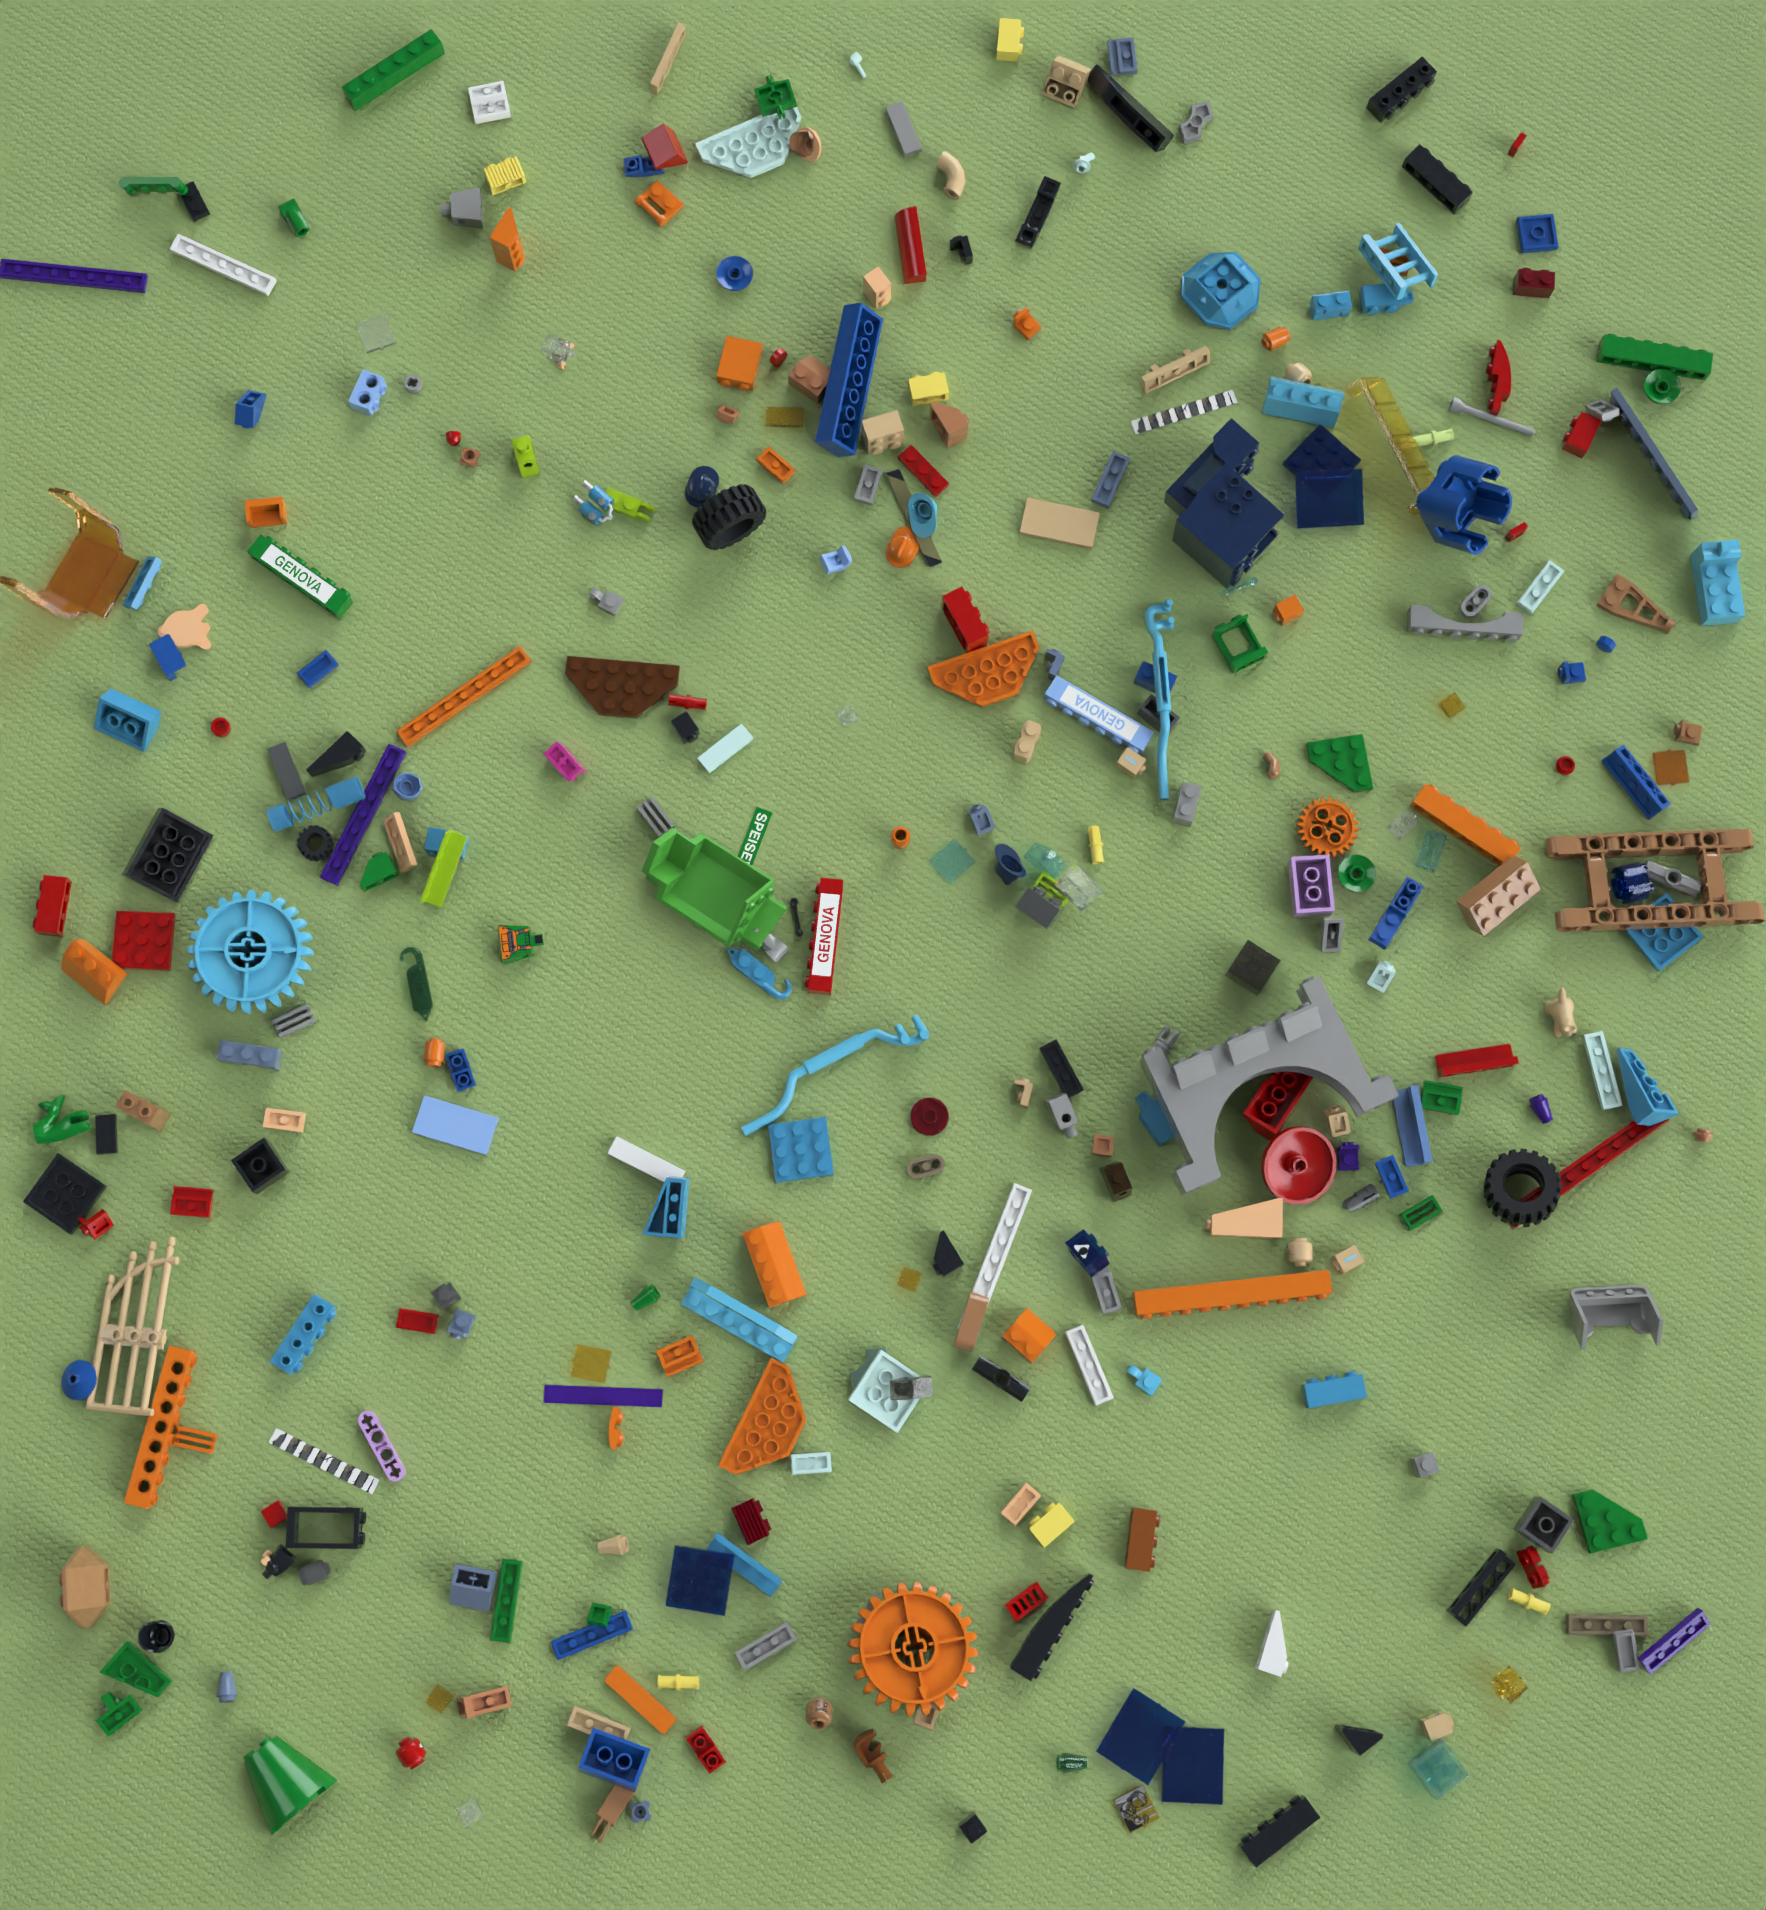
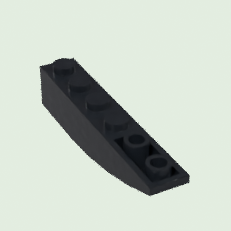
(1130, 110)
(1048, 1630)

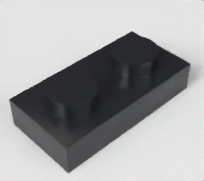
(194, 202)

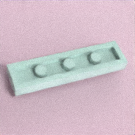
(1602, 1070)

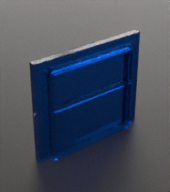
(1329, 498)
(1140, 1736)
(1194, 1767)

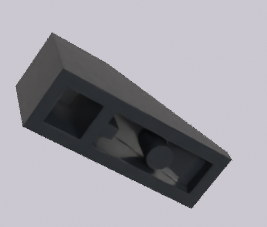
(340, 754)

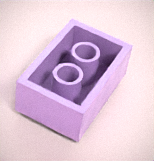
(1311, 886)

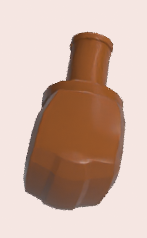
(870, 1757)

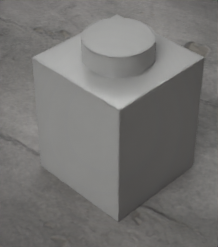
(1424, 1464)

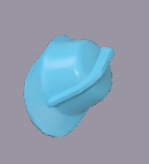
(922, 515)

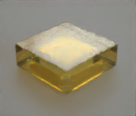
(1451, 705)
(909, 1279)
(439, 1698)

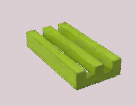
(1051, 889)

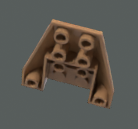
(85, 1587)

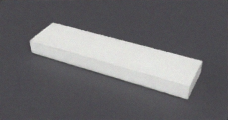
(643, 1160)
(1089, 1365)

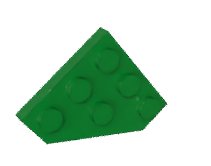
(1343, 761)
(1606, 1523)

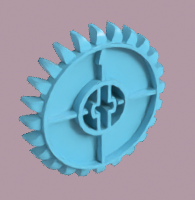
(235, 931)

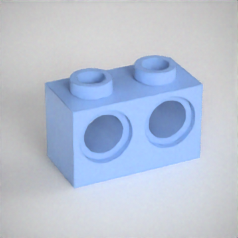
(363, 391)

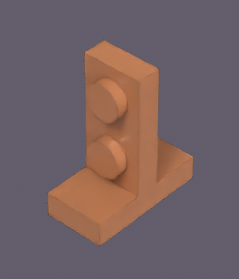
(483, 1702)

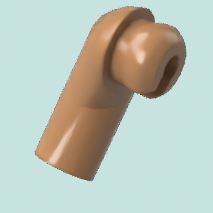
(1274, 765)

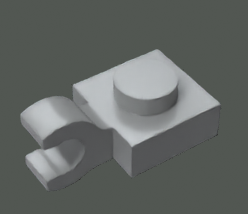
(609, 602)

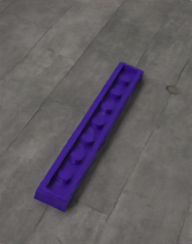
(73, 275)
(363, 815)

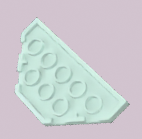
(752, 145)

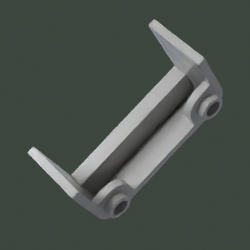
(1613, 1307)

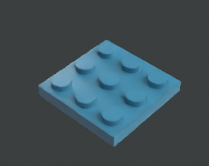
(1663, 944)
(800, 1149)

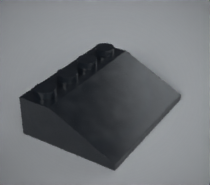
(167, 854)

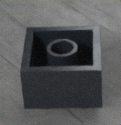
(260, 1166)

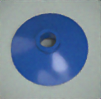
(731, 266)
(85, 1380)

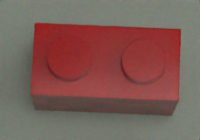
(1581, 435)

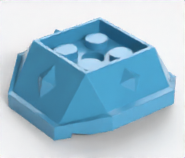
(1221, 306)

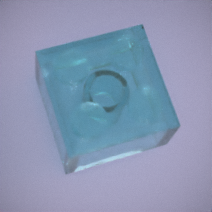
(1438, 1769)

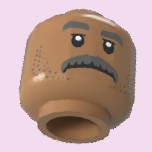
(819, 1713)

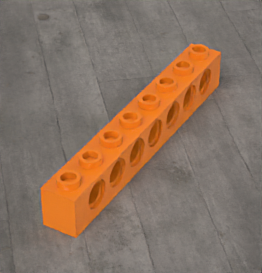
(135, 1494)

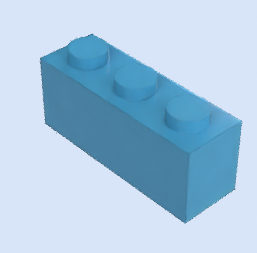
(1333, 1390)

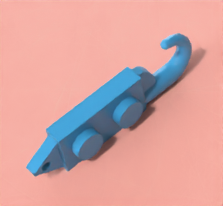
(757, 972)

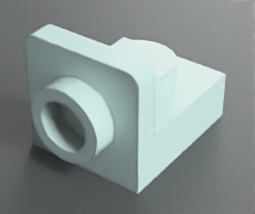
(1381, 976)

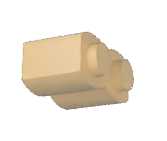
(1028, 739)

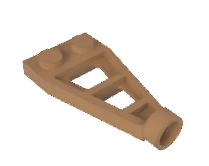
(1614, 595)

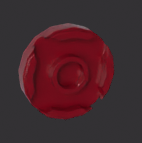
(929, 1116)

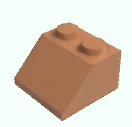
(810, 378)
(949, 423)

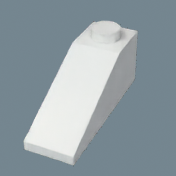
(1273, 1650)

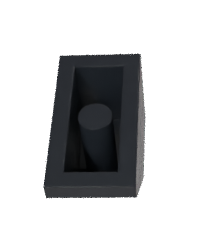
(946, 1257)

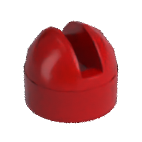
(453, 437)

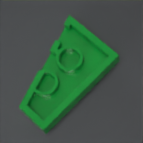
(137, 1670)

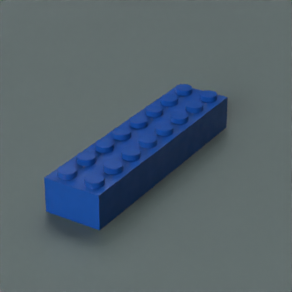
(849, 380)

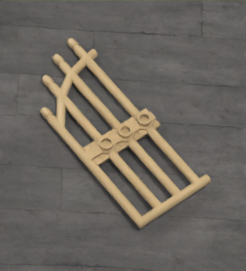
(135, 1337)

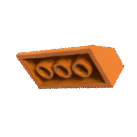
(774, 1264)

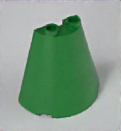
(284, 1781)

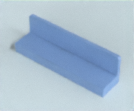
(1412, 1127)

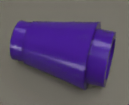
(1541, 1108)

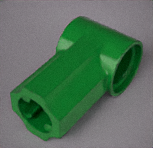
(292, 214)

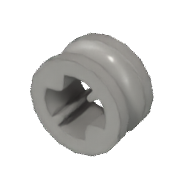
(413, 390)

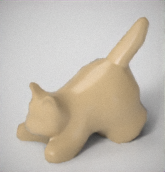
(1561, 1011)

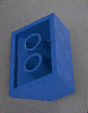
(613, 1760)

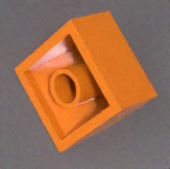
(1028, 1335)

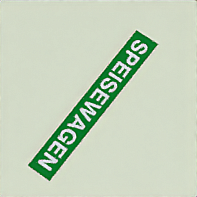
(754, 835)

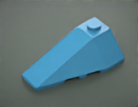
(1643, 1096)

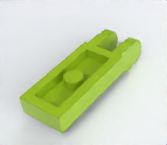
(629, 505)

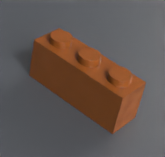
(1141, 1539)

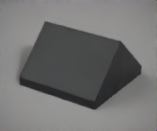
(1358, 1739)

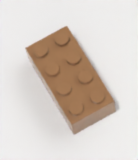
(1498, 895)

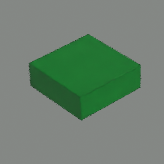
(599, 1615)

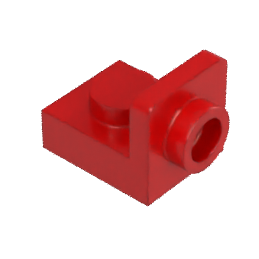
(96, 1225)

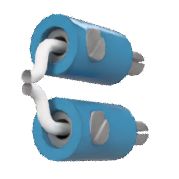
(600, 498)

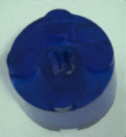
(1631, 882)

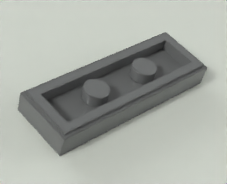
(286, 771)

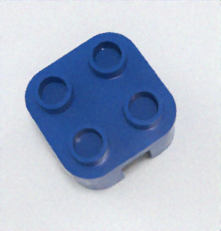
(1460, 497)

